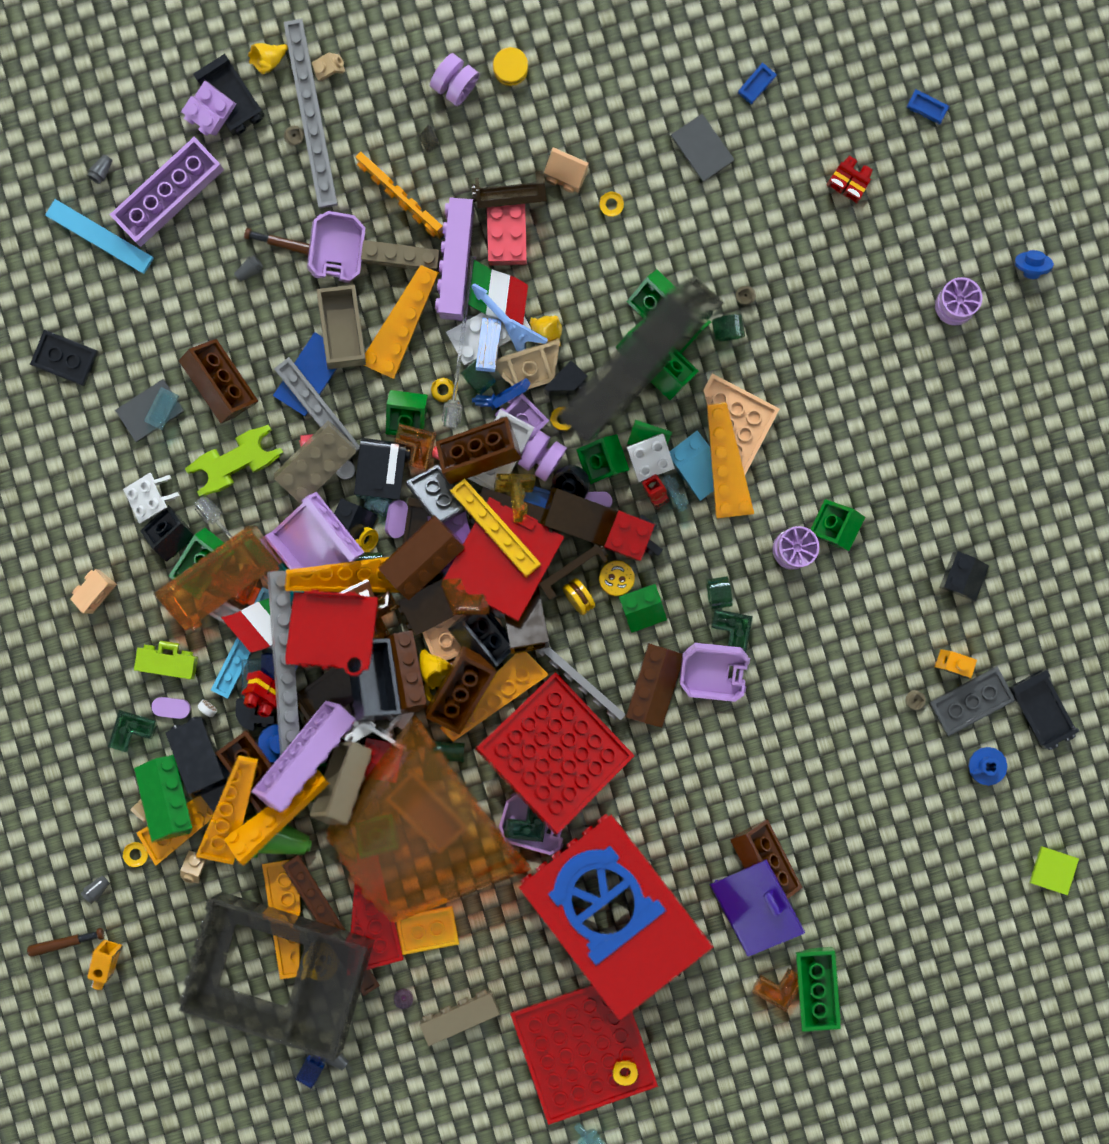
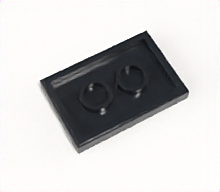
(64, 357)

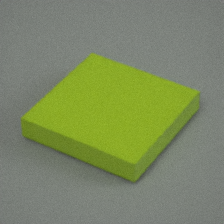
(1054, 870)

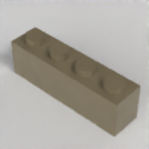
(399, 256)
(459, 1017)

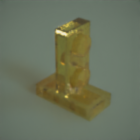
(517, 486)

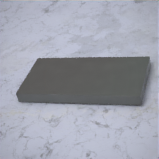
(972, 701)

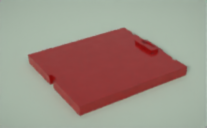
(490, 572)

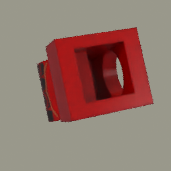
(656, 493)

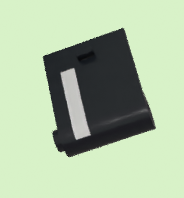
(380, 466)

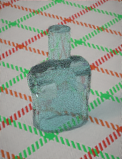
(376, 504)
(588, 1137)

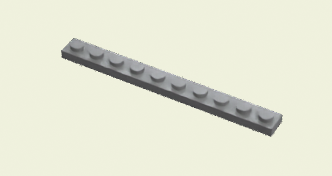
(310, 113)
(284, 673)
(572, 674)

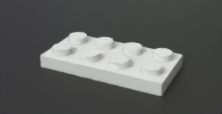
(472, 337)
(522, 432)

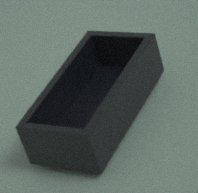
(375, 689)

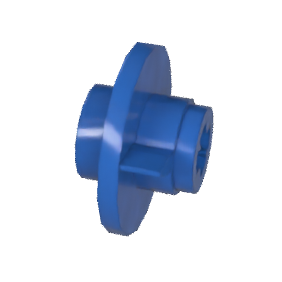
(1033, 264)
(269, 742)
(987, 766)

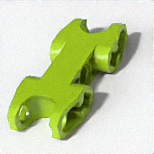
(247, 454)

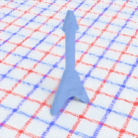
(518, 333)

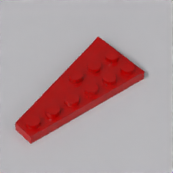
(373, 924)

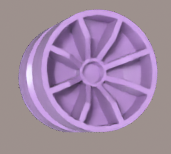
(454, 79)
(958, 301)
(538, 453)
(795, 548)

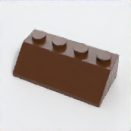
(218, 380)
(478, 450)
(421, 557)
(407, 672)
(654, 685)
(460, 690)
(246, 746)
(762, 844)

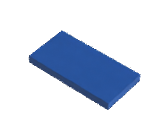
(314, 368)

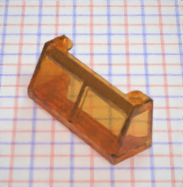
(218, 577)

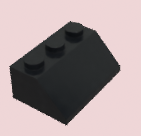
(482, 635)

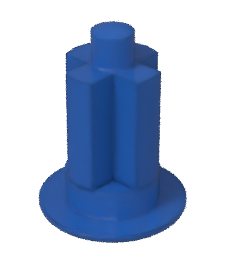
(484, 400)

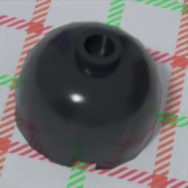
(572, 480)

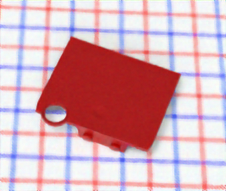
(331, 629)

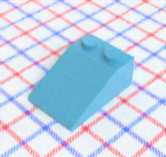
(693, 464)

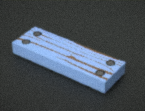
(488, 345)

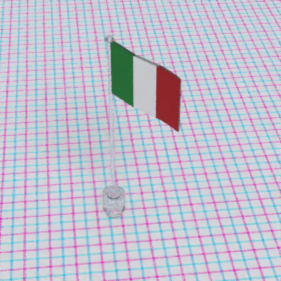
(510, 297)
(253, 623)

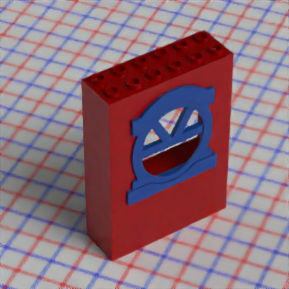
(642, 955)

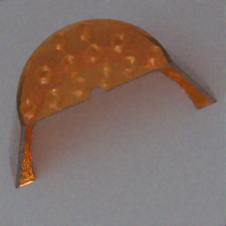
(420, 833)

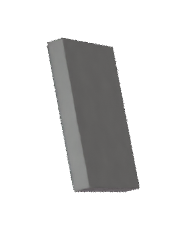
(702, 148)
(135, 411)
(434, 494)

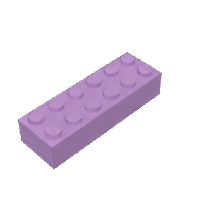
(167, 191)
(456, 256)
(303, 756)

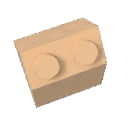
(565, 170)
(93, 591)

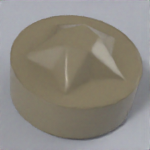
(293, 135)
(745, 295)
(915, 700)

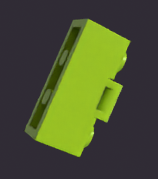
(157, 662)

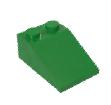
(199, 546)

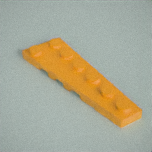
(432, 226)
(728, 476)
(508, 683)
(229, 812)
(285, 897)

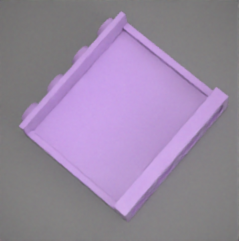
(313, 537)

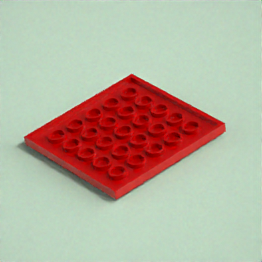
(555, 753)
(573, 1052)

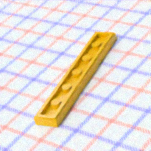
(495, 527)

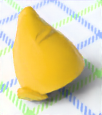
(266, 56)
(547, 327)
(432, 669)

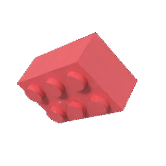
(506, 235)

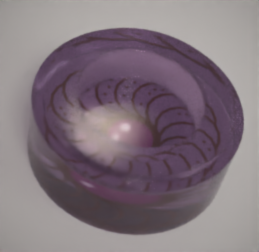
(403, 998)

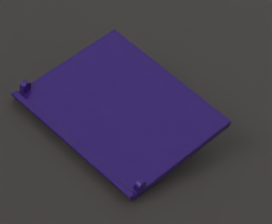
(757, 908)

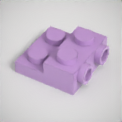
(208, 109)
(524, 410)

